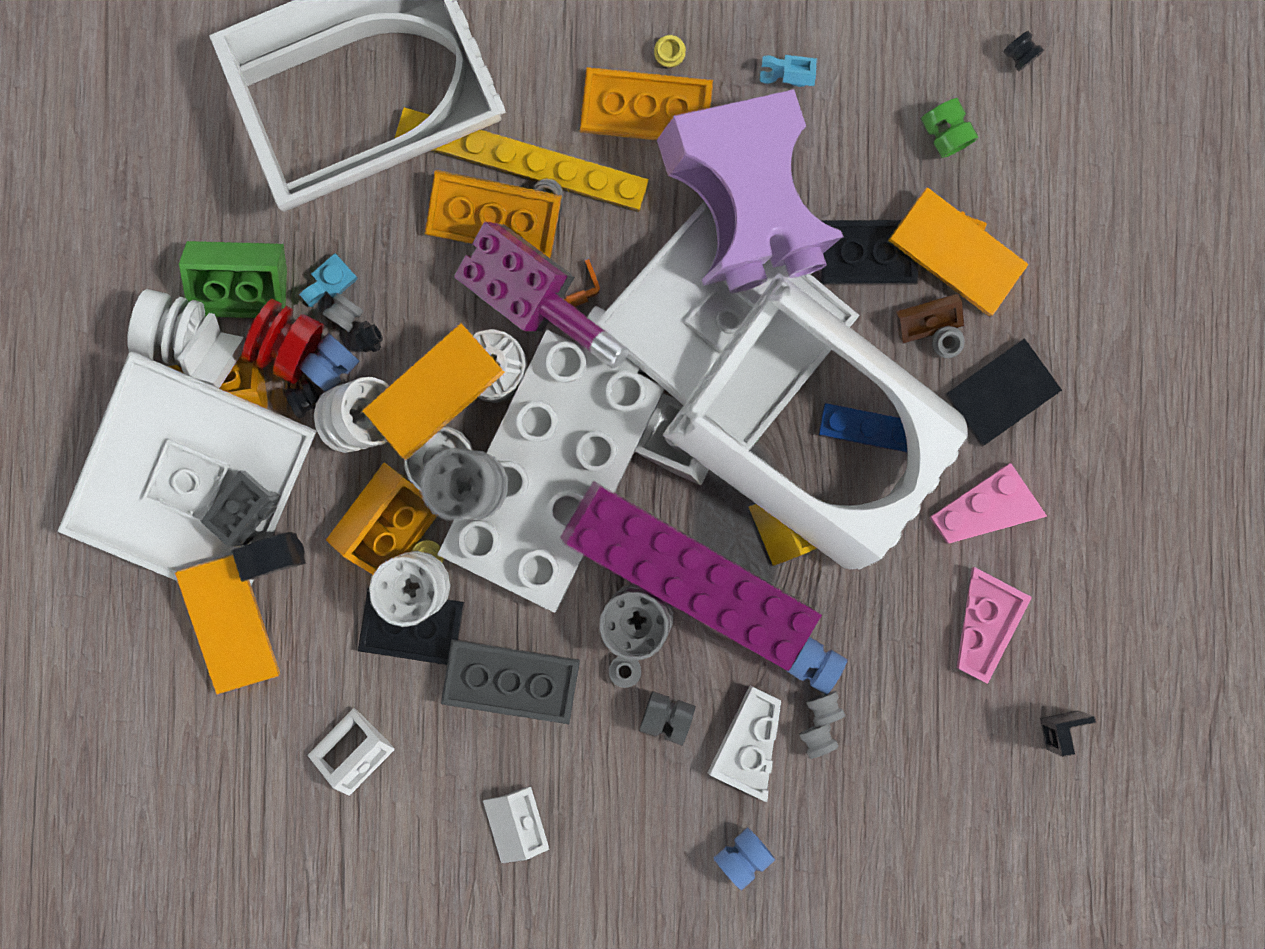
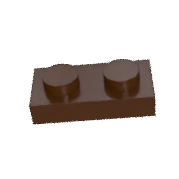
(928, 317)

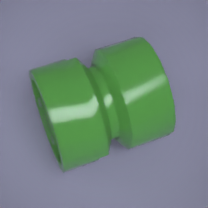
(951, 139)

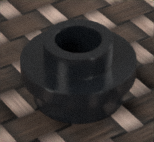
(368, 337)

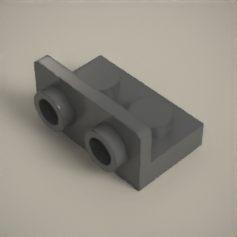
(240, 510)

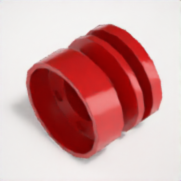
(275, 338)

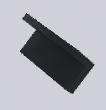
(1057, 731)

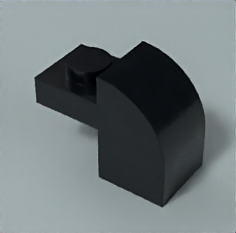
(269, 556)

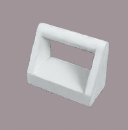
(360, 762)

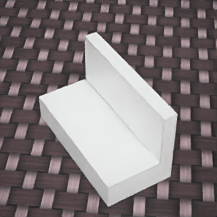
(211, 353)
(516, 825)

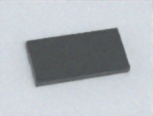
(510, 681)

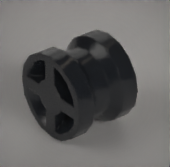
(1023, 50)
(302, 398)

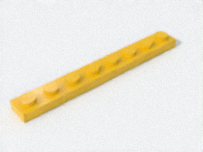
(538, 164)

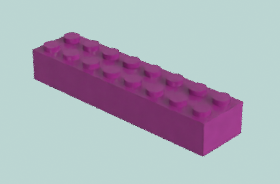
(690, 576)

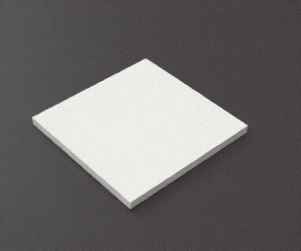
(681, 328)
(166, 460)

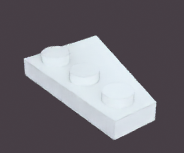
(748, 745)

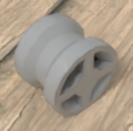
(343, 312)
(825, 709)
(818, 741)

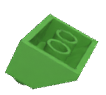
(233, 276)

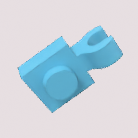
(794, 70)
(331, 278)

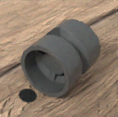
(667, 718)

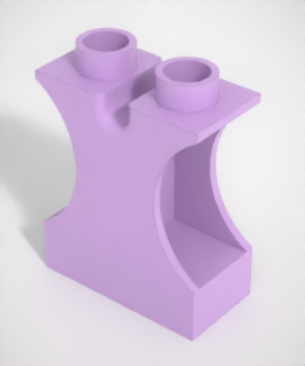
(742, 170)

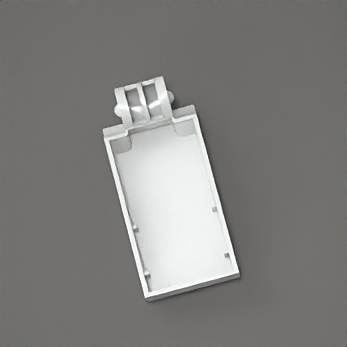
(561, 432)

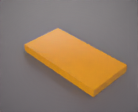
(638, 102)
(464, 202)
(958, 252)
(433, 391)
(227, 624)

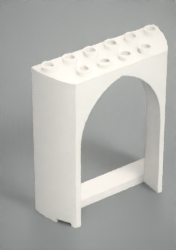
(315, 27)
(847, 534)

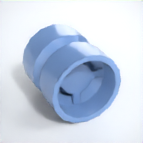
(328, 363)
(818, 666)
(744, 858)

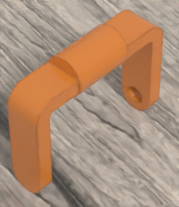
(582, 296)

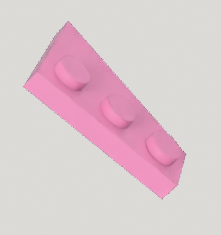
(987, 507)
(988, 624)

